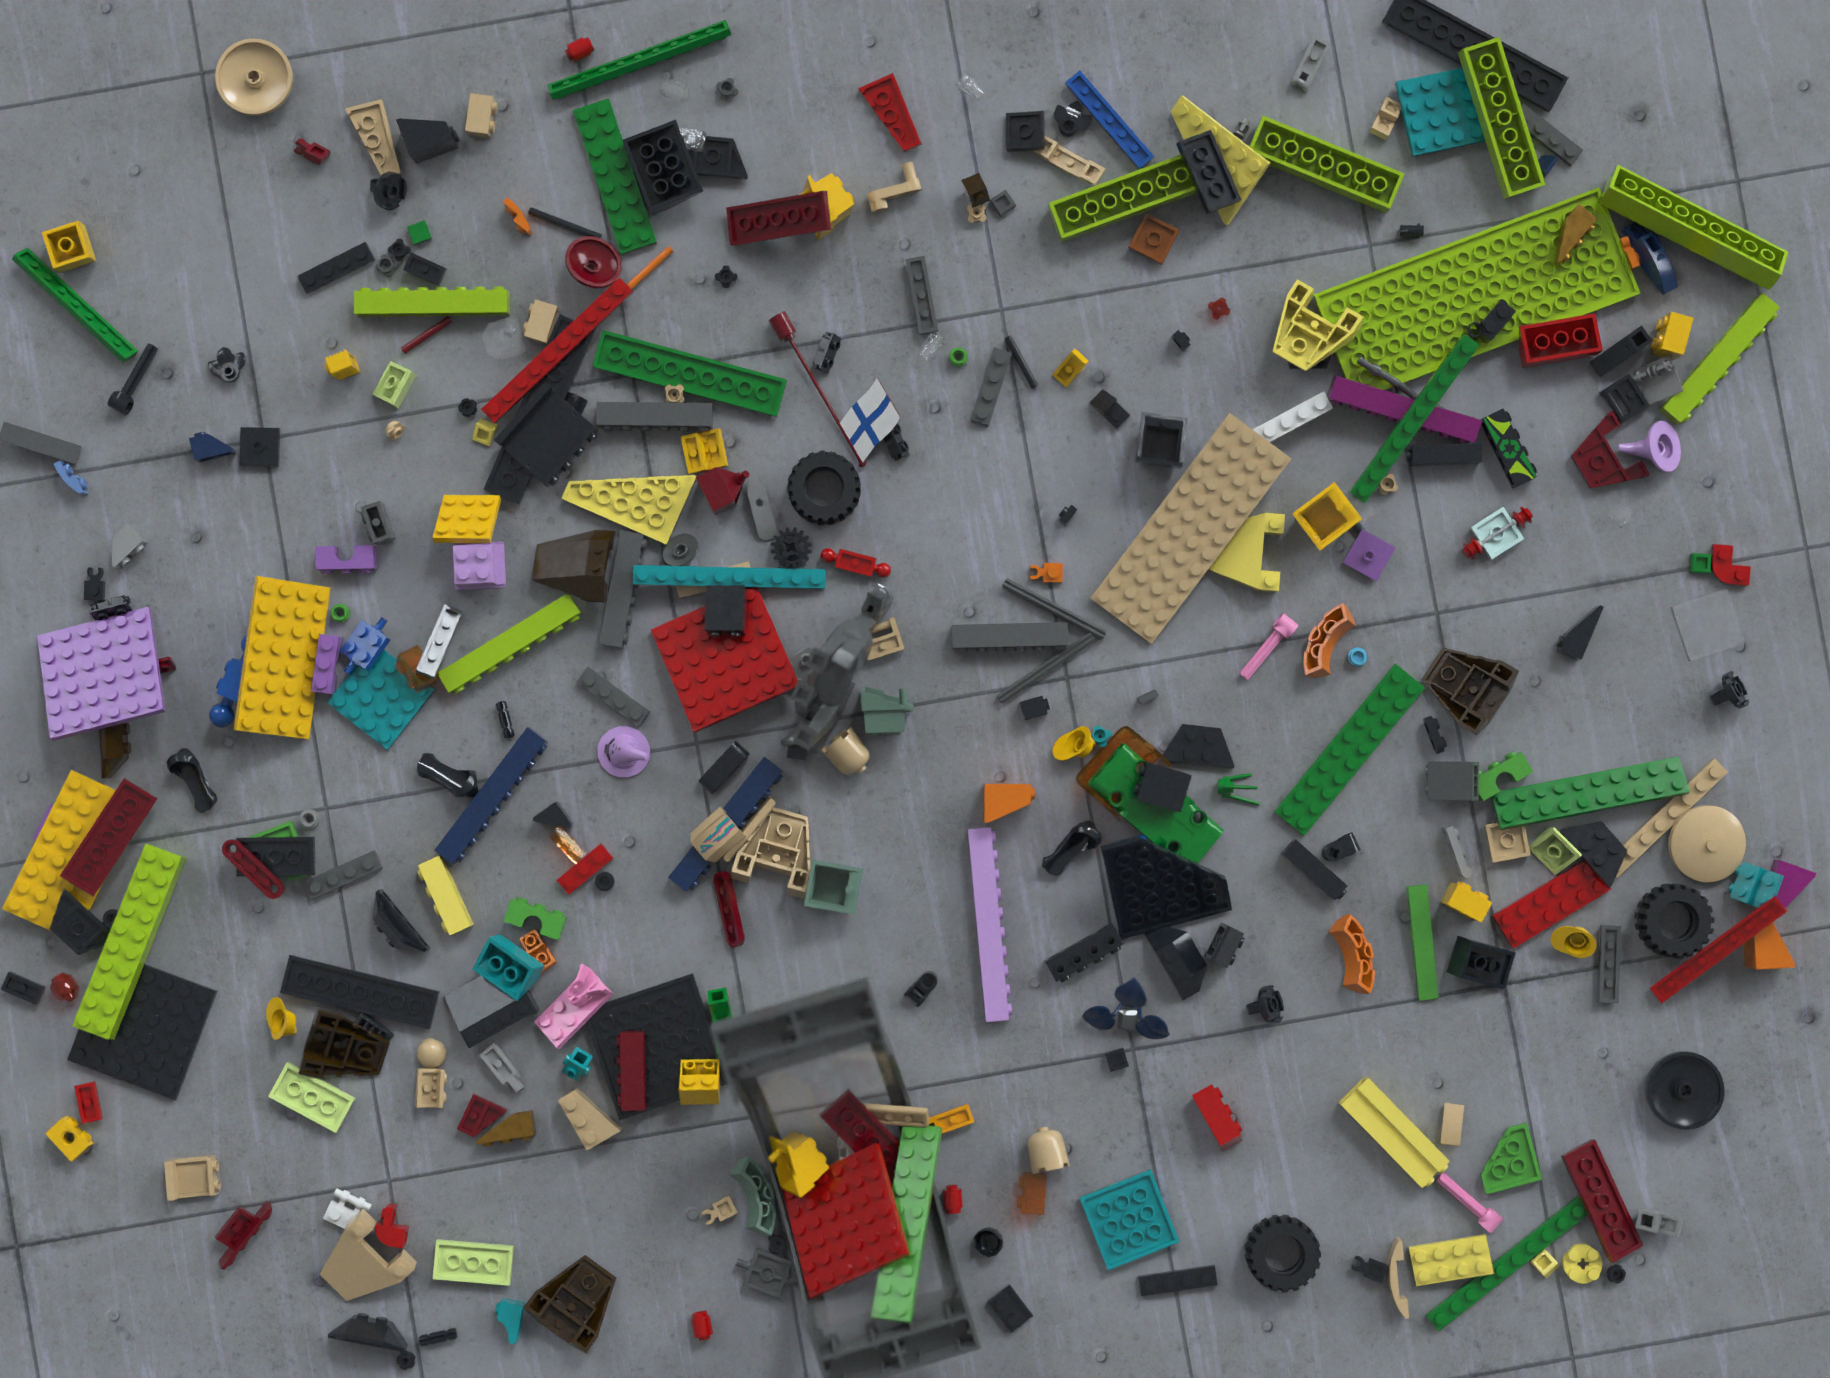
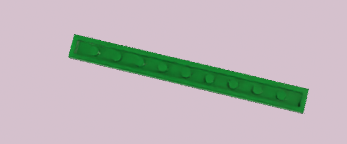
(639, 59)
(1414, 418)
(1507, 1263)

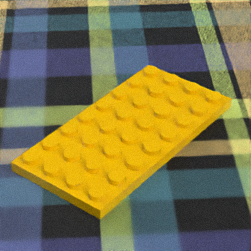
(281, 657)
(69, 821)

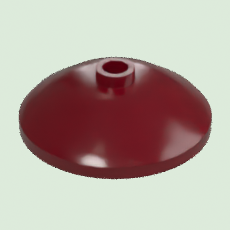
(598, 256)

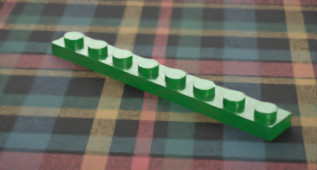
(75, 305)

